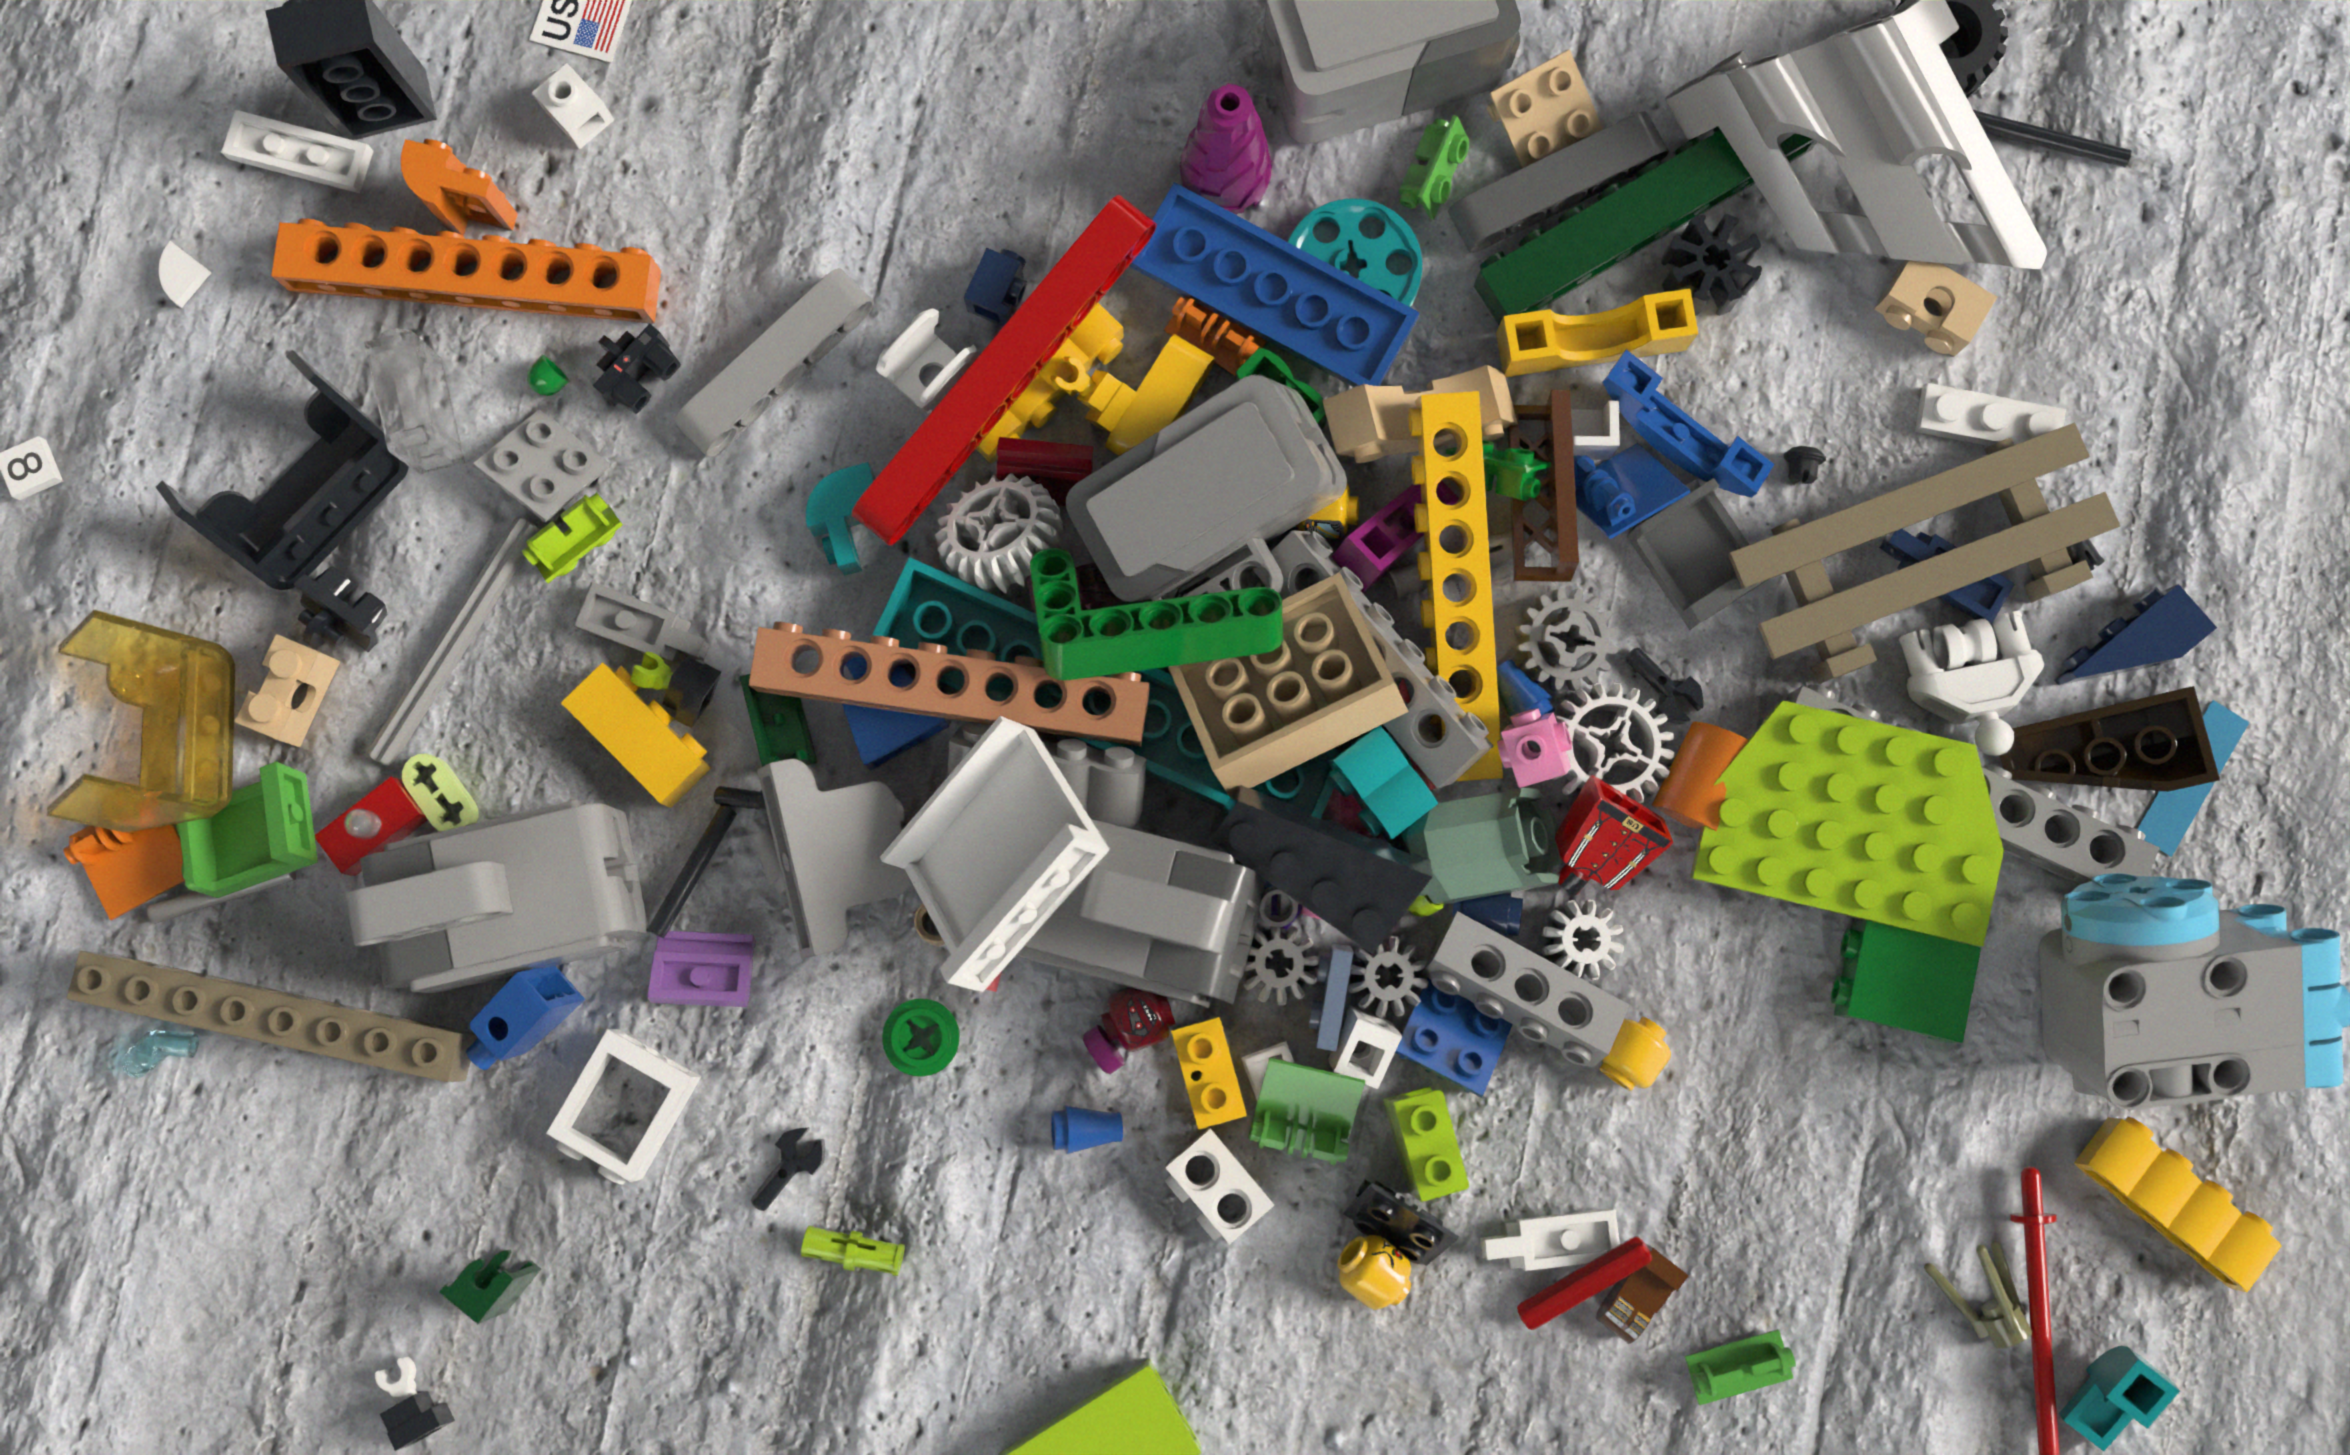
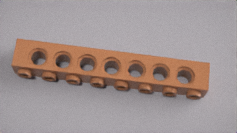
(776, 673)

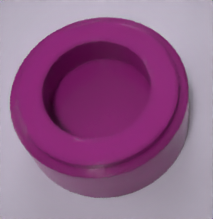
(1102, 1050)

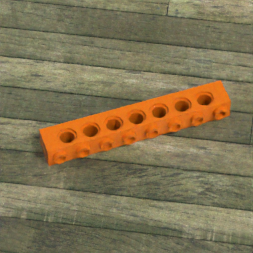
(304, 246)

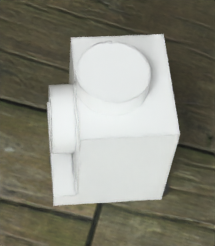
(1381, 1040)

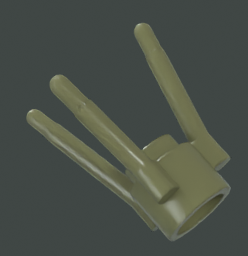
(2004, 1314)

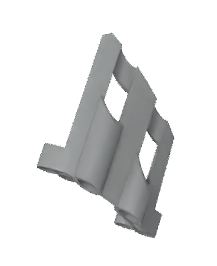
(1877, 105)

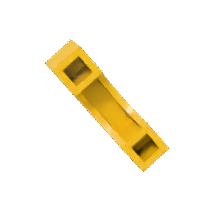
(1555, 341)

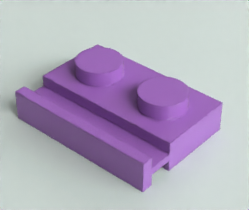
(702, 969)

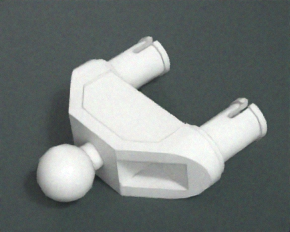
(1979, 690)

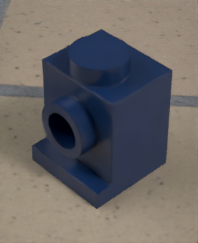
(996, 286)

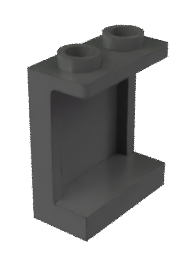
(1689, 553)

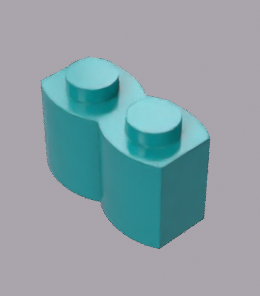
(1381, 783)

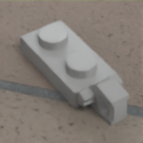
(637, 624)

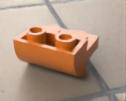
(452, 189)
(1689, 789)

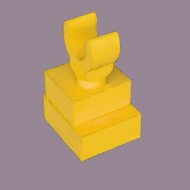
(1100, 393)

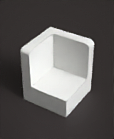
(1596, 431)

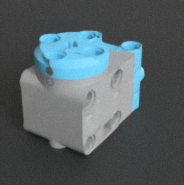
(2188, 1002)

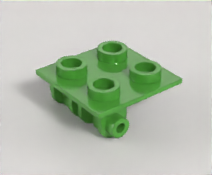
(1306, 1111)

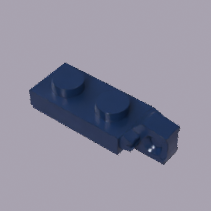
(1976, 600)

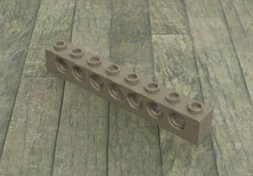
(271, 1016)

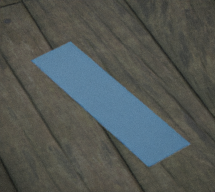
(2175, 810)

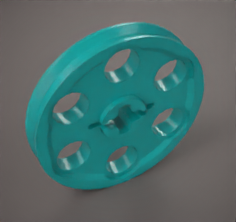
(1367, 252)

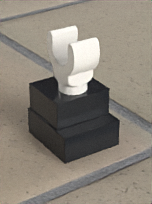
(415, 1413)

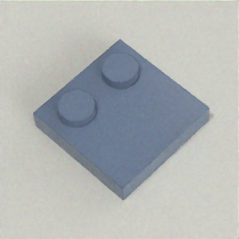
(1327, 1014)

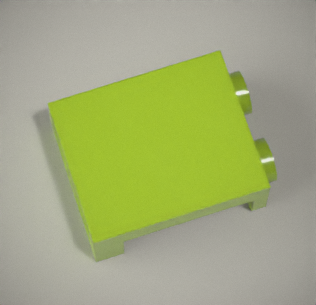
(1426, 1143)

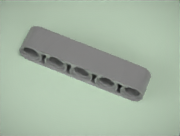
(774, 362)

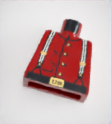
(1607, 838)

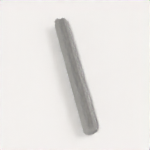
(452, 643)

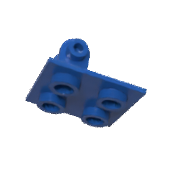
(1624, 489)
(1453, 1039)

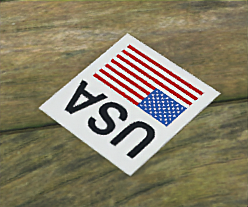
(582, 26)

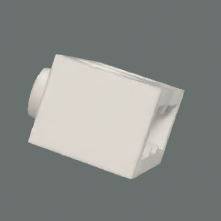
(1227, 1178)

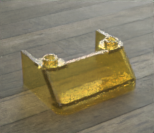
(186, 725)

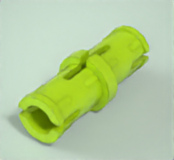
(852, 1250)

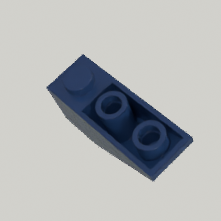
(2157, 633)

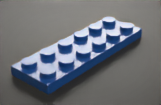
(1274, 289)

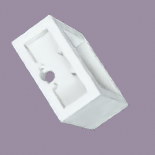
(650, 1062)

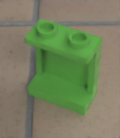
(253, 838)

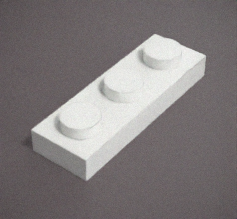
(297, 151)
(1982, 416)

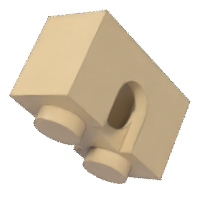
(1959, 302)
(271, 708)

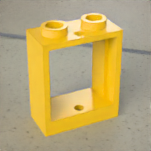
(1217, 1093)

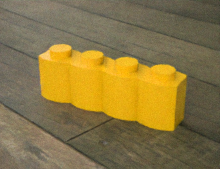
(1091, 342)
(2177, 1203)

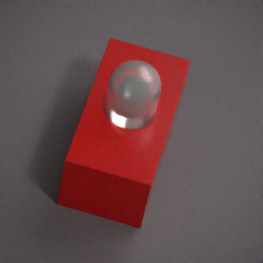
(376, 820)

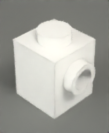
(572, 105)

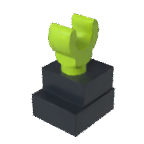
(687, 689)

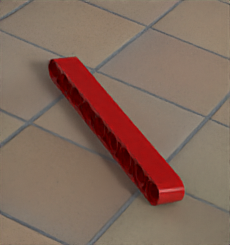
(1003, 370)

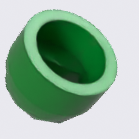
(546, 377)

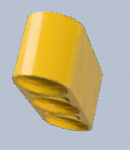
(1162, 394)

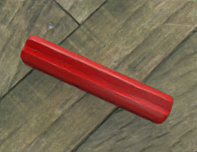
(1584, 1283)

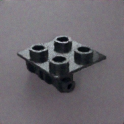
(1409, 1230)

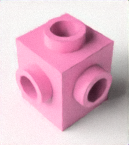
(1529, 763)

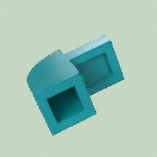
(831, 512)
(2118, 1390)

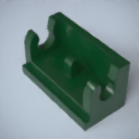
(778, 726)
(491, 1290)

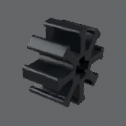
(1701, 247)

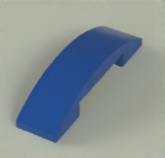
(1680, 437)

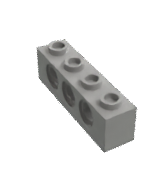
(1551, 988)

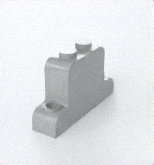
(830, 850)

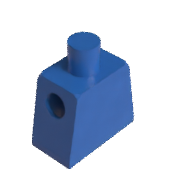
(886, 733)
(521, 1015)

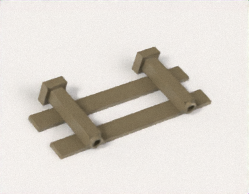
(2034, 538)

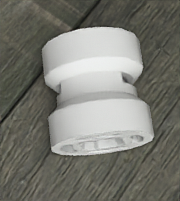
(1968, 644)

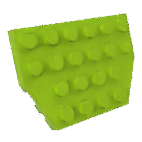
(1858, 823)

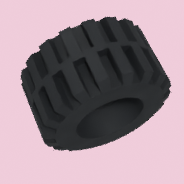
(1977, 40)

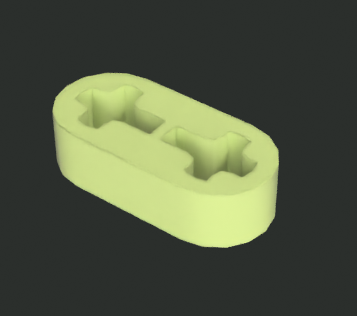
(431, 801)

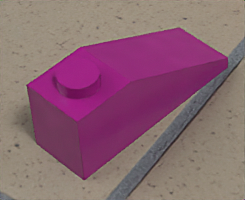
(1386, 536)

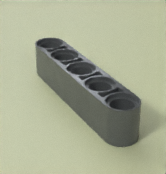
(1557, 182)

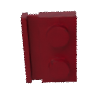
(1045, 463)

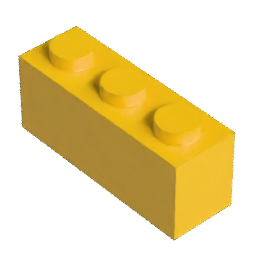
(638, 734)

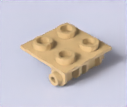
(1545, 109)

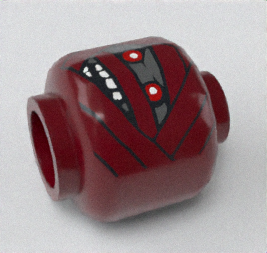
(1137, 1018)

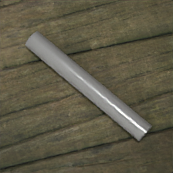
(196, 901)

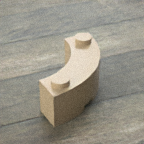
(1374, 419)

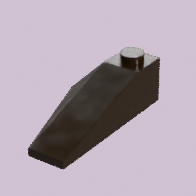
(2126, 745)

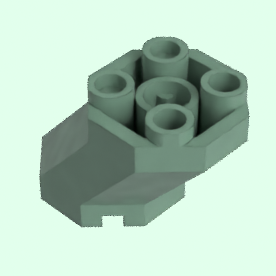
(1486, 845)

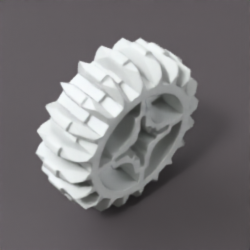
(993, 523)
(1587, 738)

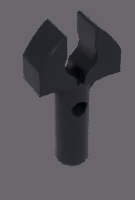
(1667, 687)
(739, 798)
(788, 1167)

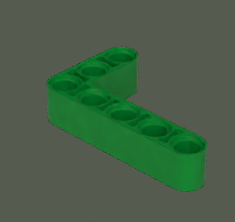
(1145, 633)

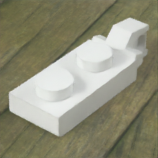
(1554, 1240)

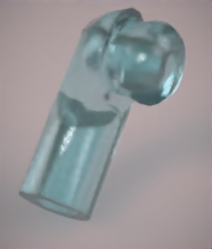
(156, 1047)

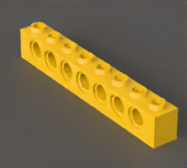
(1461, 417)

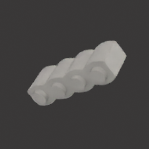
(1105, 782)

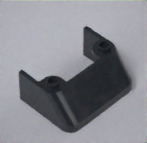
(313, 501)

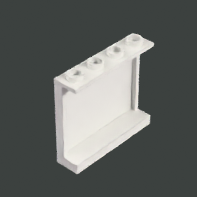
(996, 851)

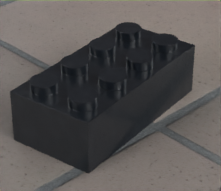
(351, 65)

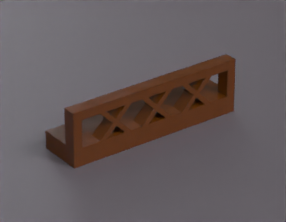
(1560, 488)

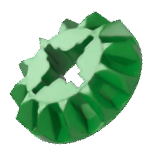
(898, 1034)

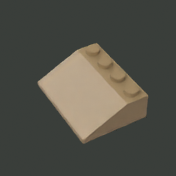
(1293, 702)

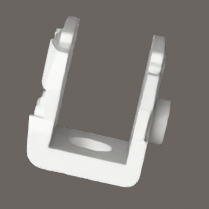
(915, 351)

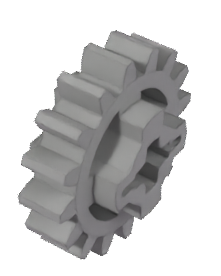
(1573, 622)

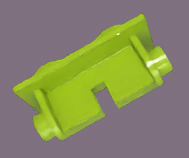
(557, 553)

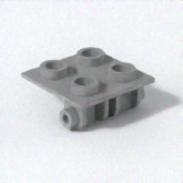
(542, 466)

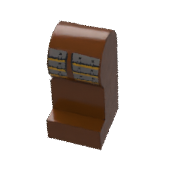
(1639, 1296)

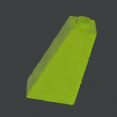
(1121, 1418)

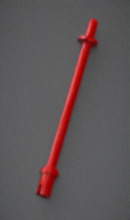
(2039, 1308)

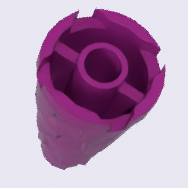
(1227, 151)

